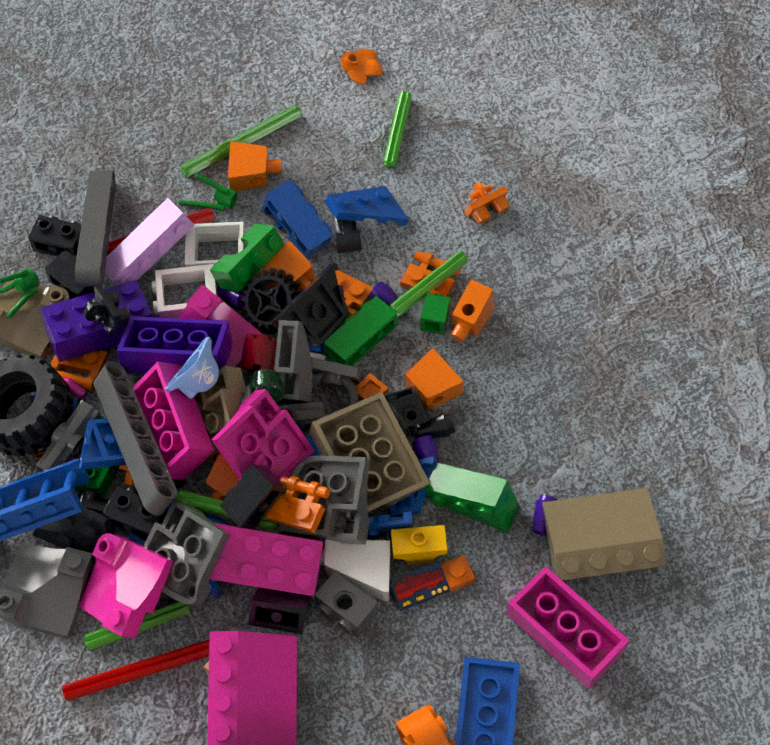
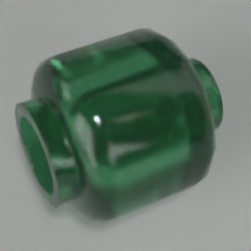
(268, 380)

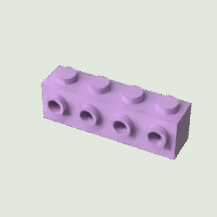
(147, 243)

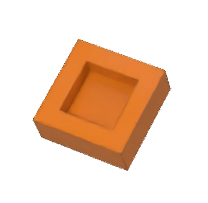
(371, 386)
(458, 573)

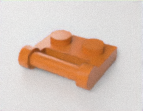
(87, 364)

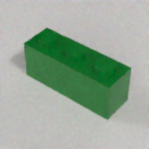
(361, 332)

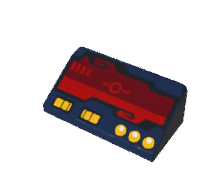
(419, 586)

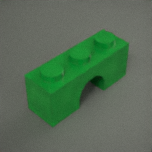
(260, 245)

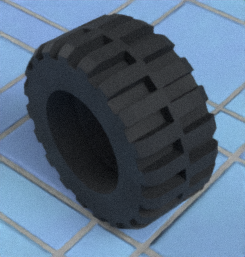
(49, 409)

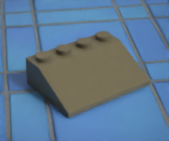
(374, 433)
(603, 534)

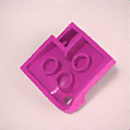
(208, 306)
(262, 437)
(124, 584)

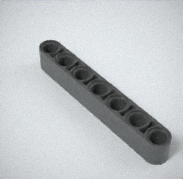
(95, 229)
(135, 439)

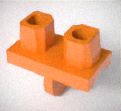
(478, 208)

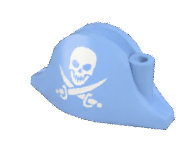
(198, 372)

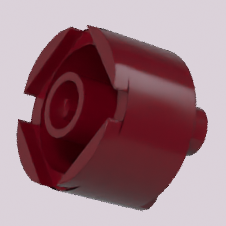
(258, 352)

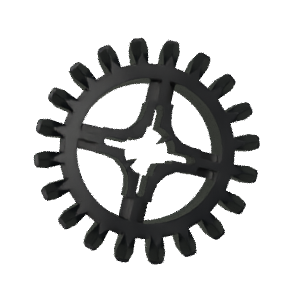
(258, 315)

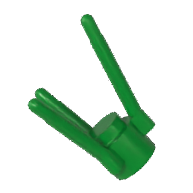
(224, 196)
(24, 281)

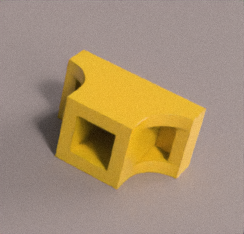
(419, 544)

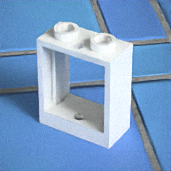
(211, 233)
(179, 276)

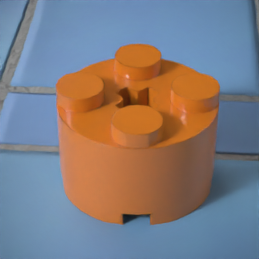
(423, 728)

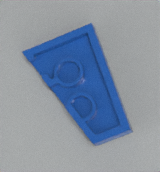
(367, 203)

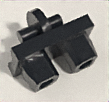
(104, 310)

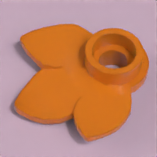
(361, 64)

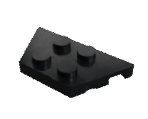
(318, 307)
(76, 531)

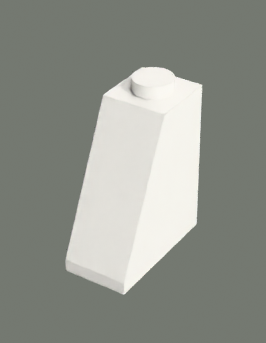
(362, 565)

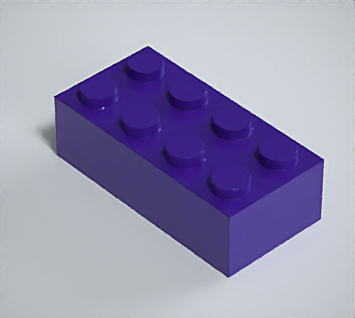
(75, 335)
(170, 341)

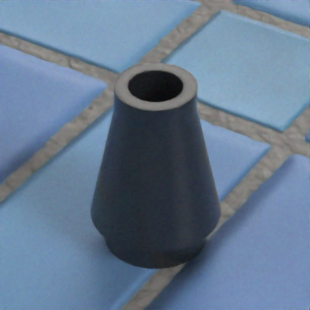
(437, 427)

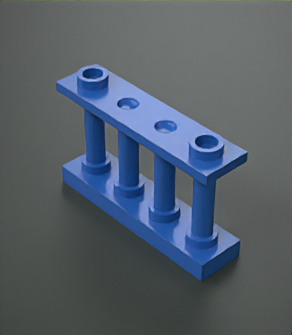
(41, 499)

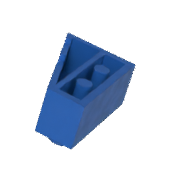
(297, 218)

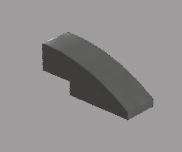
(294, 361)

